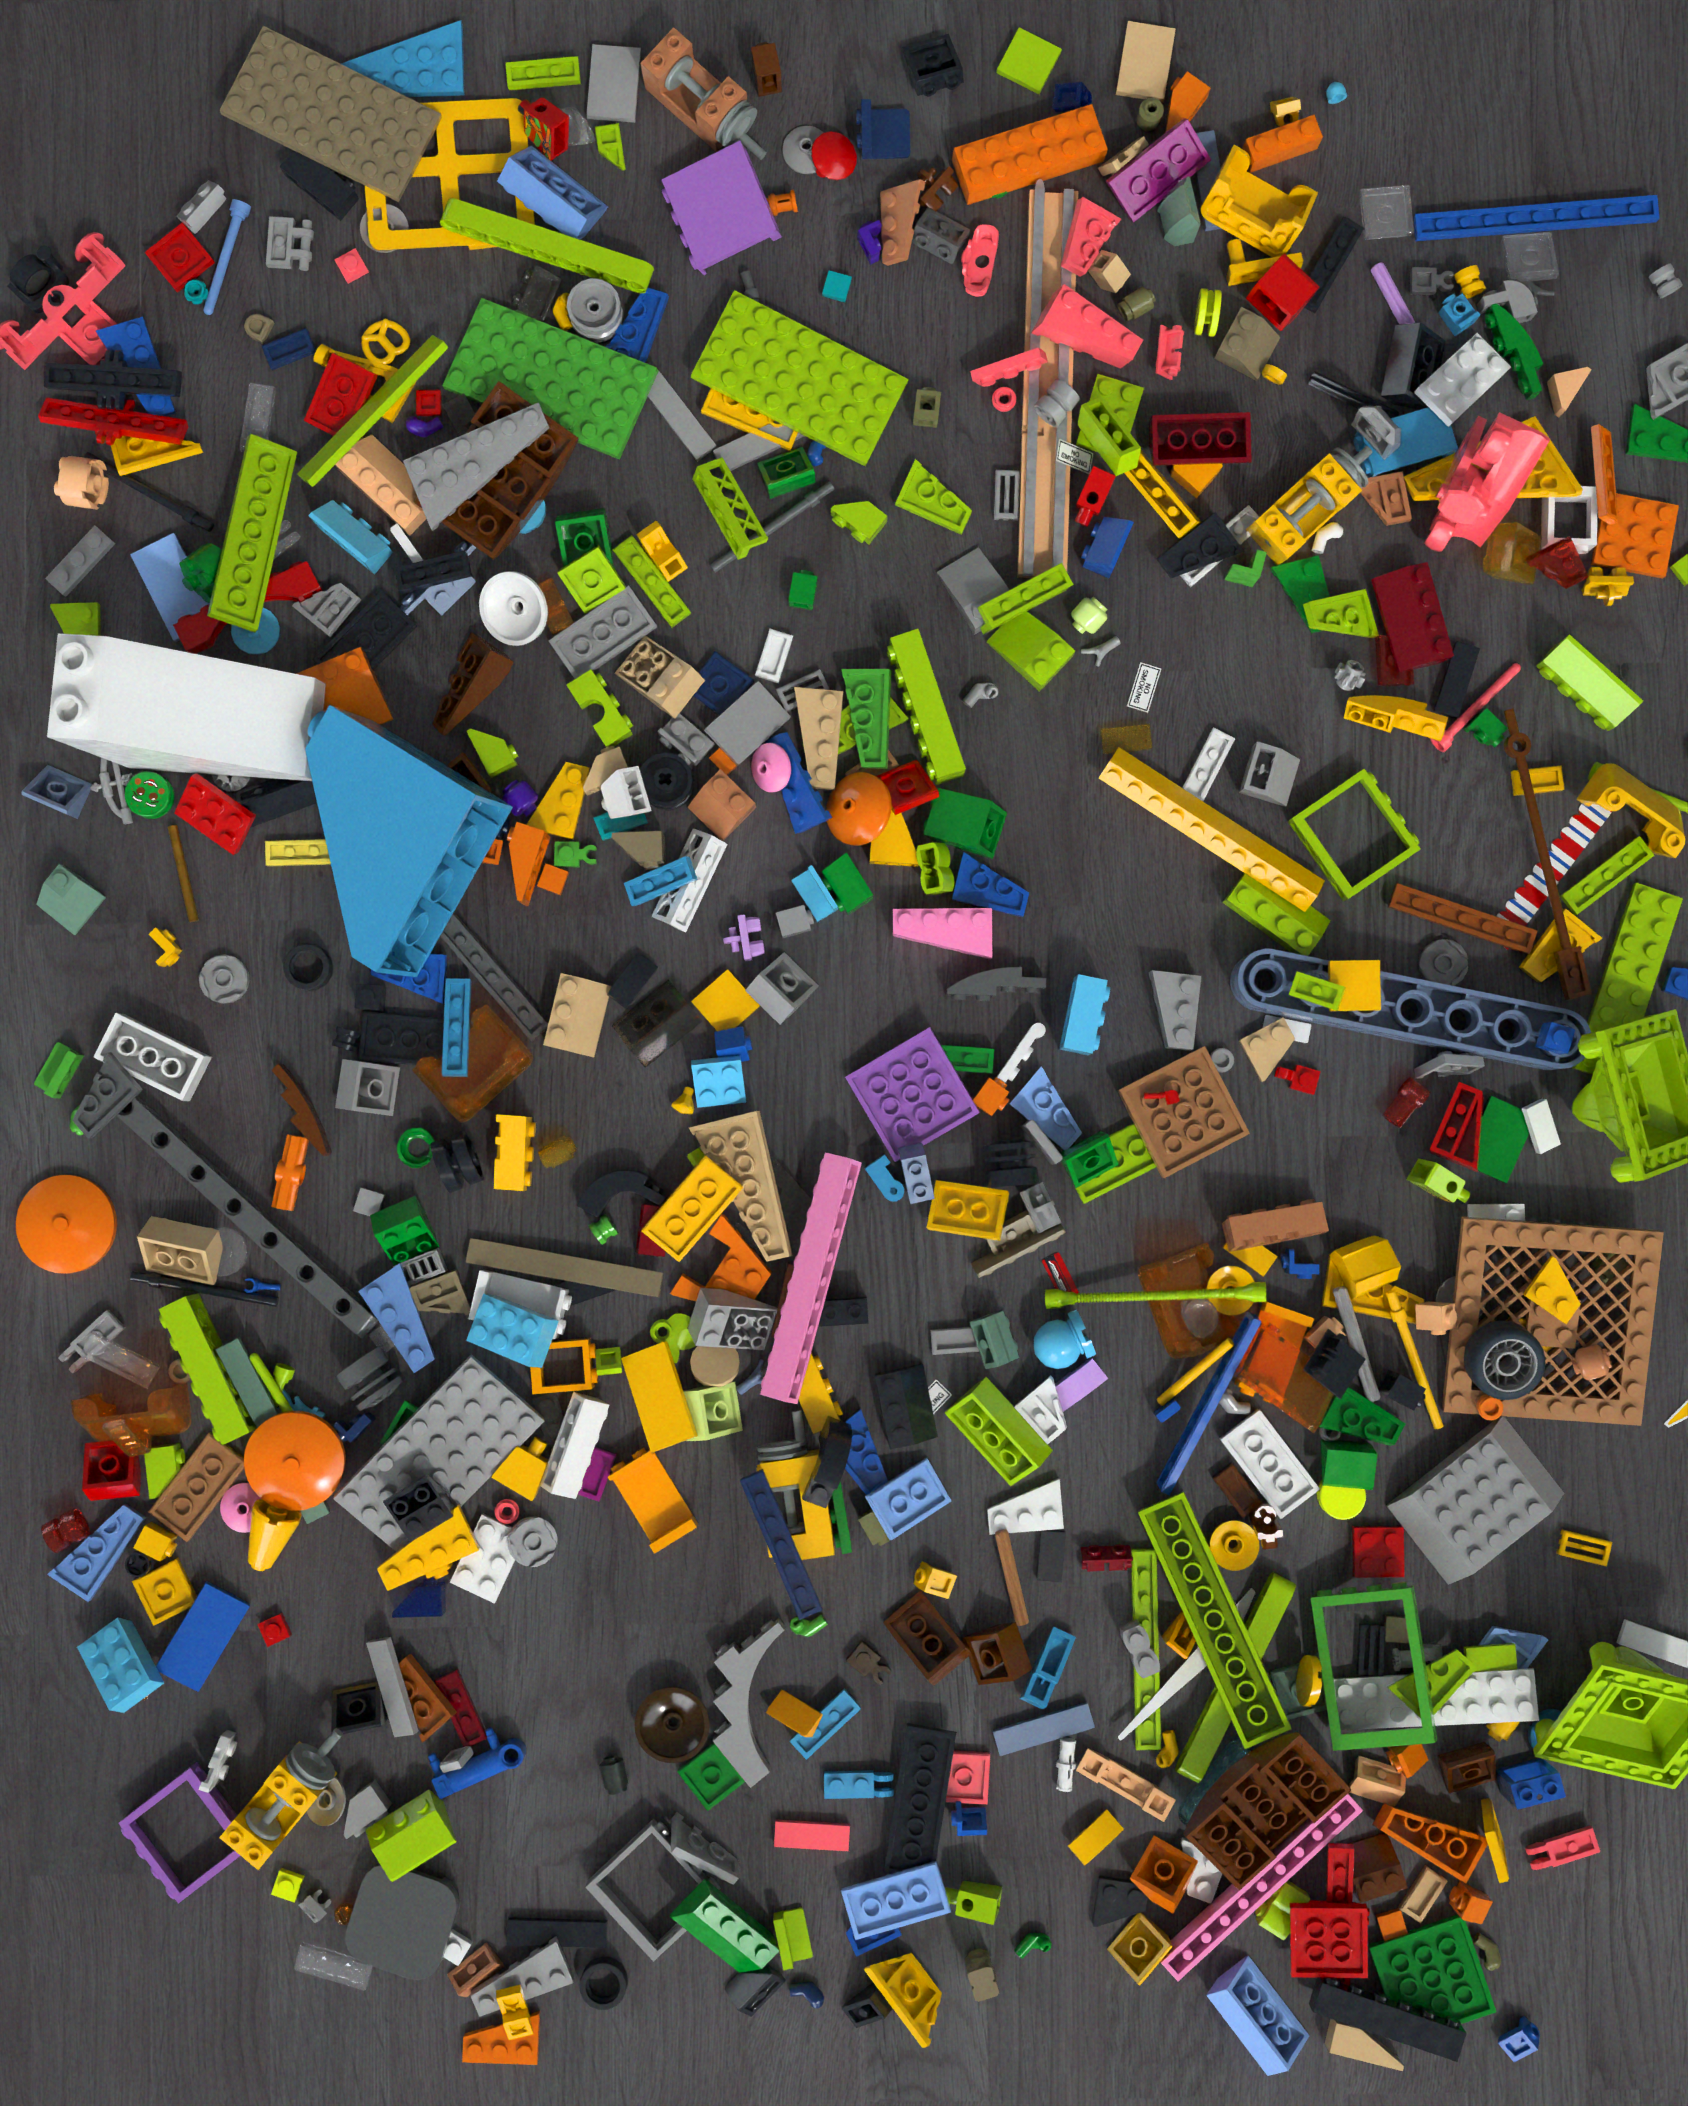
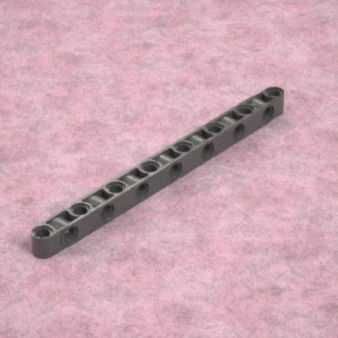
(249, 1218)

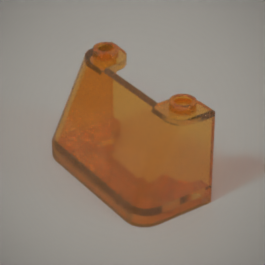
(493, 1063)
(1183, 1272)
(1275, 1372)
(166, 1413)

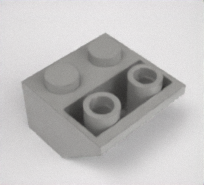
(1269, 774)

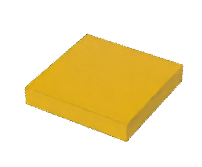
(1361, 984)
(725, 1002)
(165, 1591)

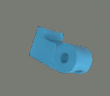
(889, 1187)

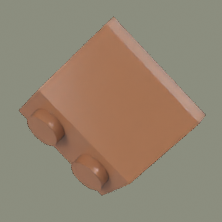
(721, 805)

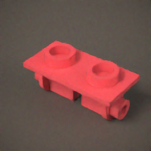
(1167, 359)

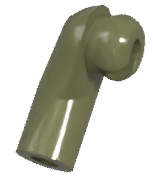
(1491, 1950)

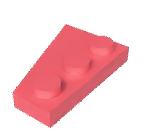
(1087, 233)

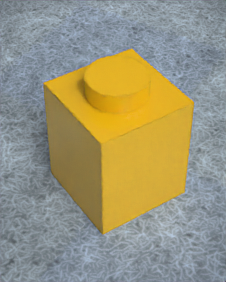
(156, 1542)

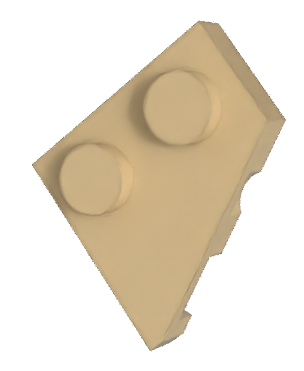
(1267, 1046)

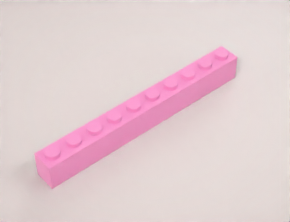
(810, 1278)
(1235, 1906)

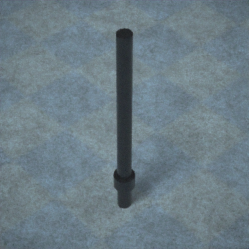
(188, 514)
(157, 1280)

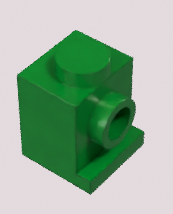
(1487, 728)

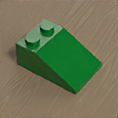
(581, 533)

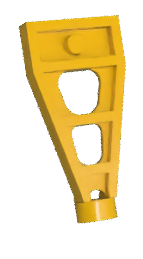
(322, 357)

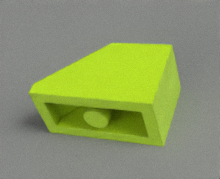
(493, 752)
(162, 1466)

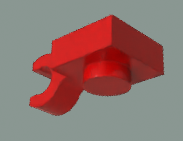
(1301, 1078)

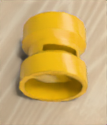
(1469, 281)

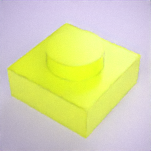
(287, 1885)

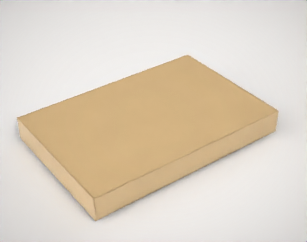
(1145, 61)

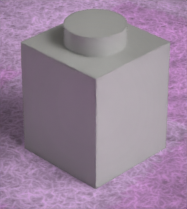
(794, 921)

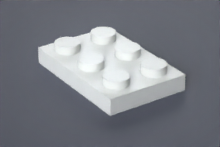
(488, 1568)

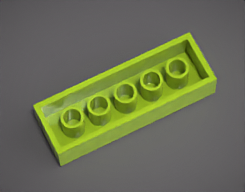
(926, 706)
(196, 1342)

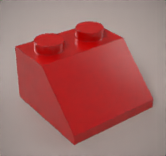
(109, 1472)

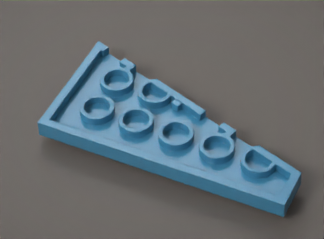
(420, 65)

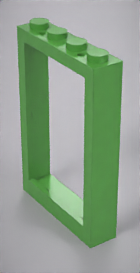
(1385, 1738)

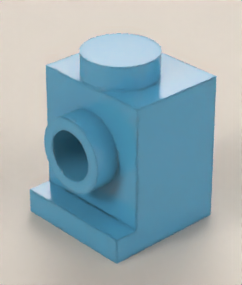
(1455, 320)

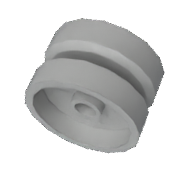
(594, 310)

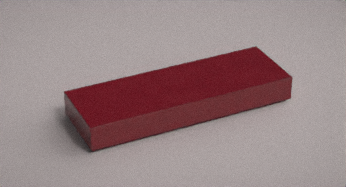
(466, 1720)

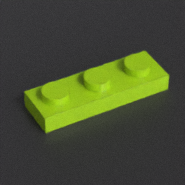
(543, 73)

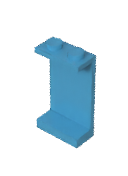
(1421, 438)

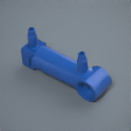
(478, 1767)

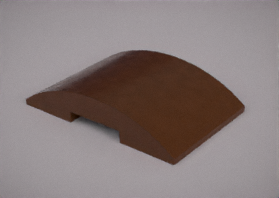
(511, 497)
(1262, 1805)

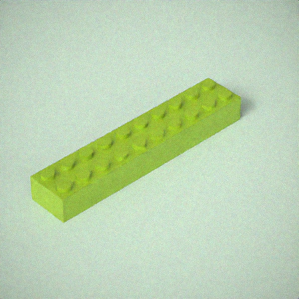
(1214, 1620)

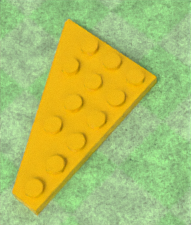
(1548, 478)

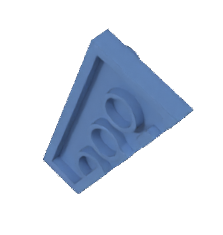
(93, 1560)

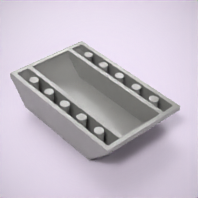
(1477, 1501)

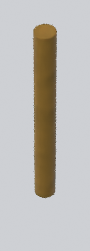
(183, 873)

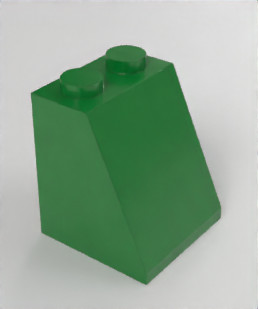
(965, 822)

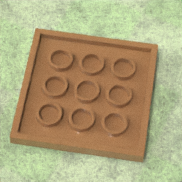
(1187, 1129)

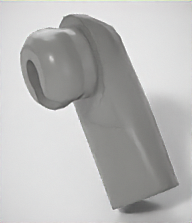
(980, 691)

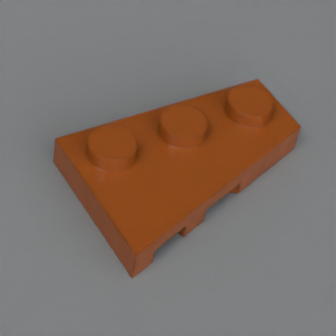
(427, 1701)

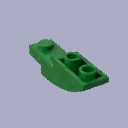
(1514, 341)

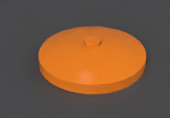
(66, 1224)
(294, 1460)

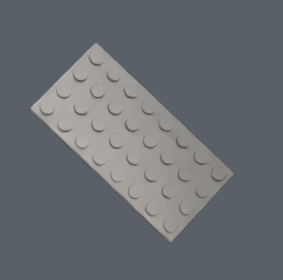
(452, 1438)

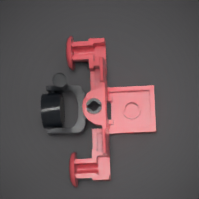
(33, 275)

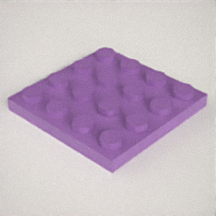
(912, 1093)

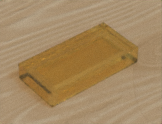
(1127, 738)

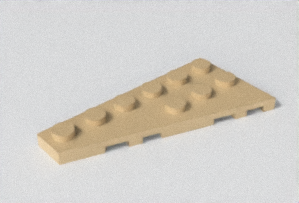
(742, 1151)

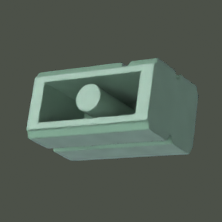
(994, 1339)

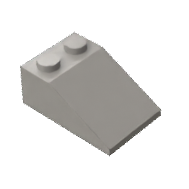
(971, 584)

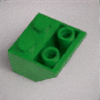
(404, 1230)

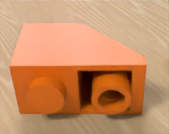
(1407, 1758)
(1469, 1902)

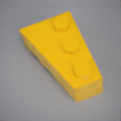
(514, 1152)

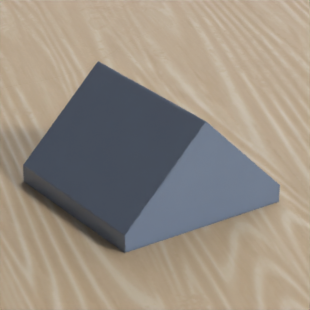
(58, 791)

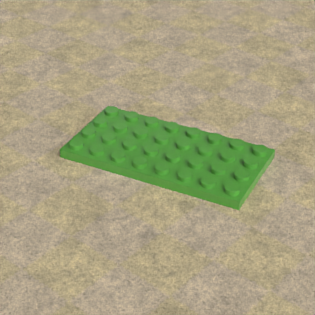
(573, 379)

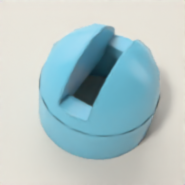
(1336, 93)

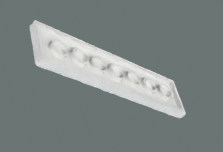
(1480, 1699)

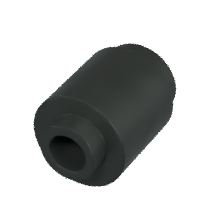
(614, 1774)

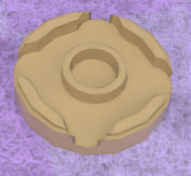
(714, 1365)

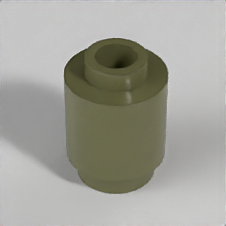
(1150, 114)
(1136, 303)

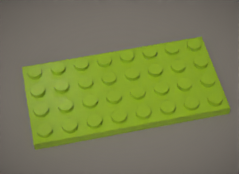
(799, 378)

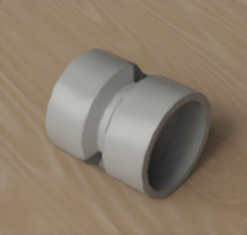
(1059, 400)

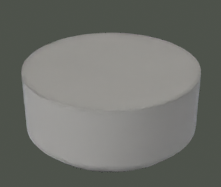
(1222, 1059)

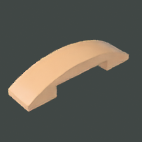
(1126, 1783)

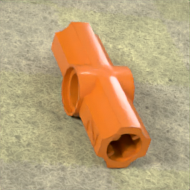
(290, 1172)

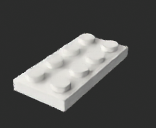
(1462, 379)
(1269, 1463)

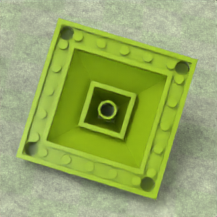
(1639, 1094)
(1622, 1721)

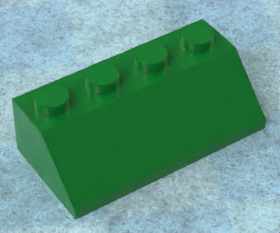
(725, 1928)

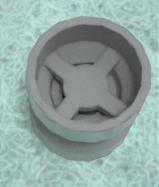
(1665, 280)

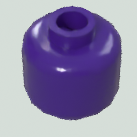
(521, 797)

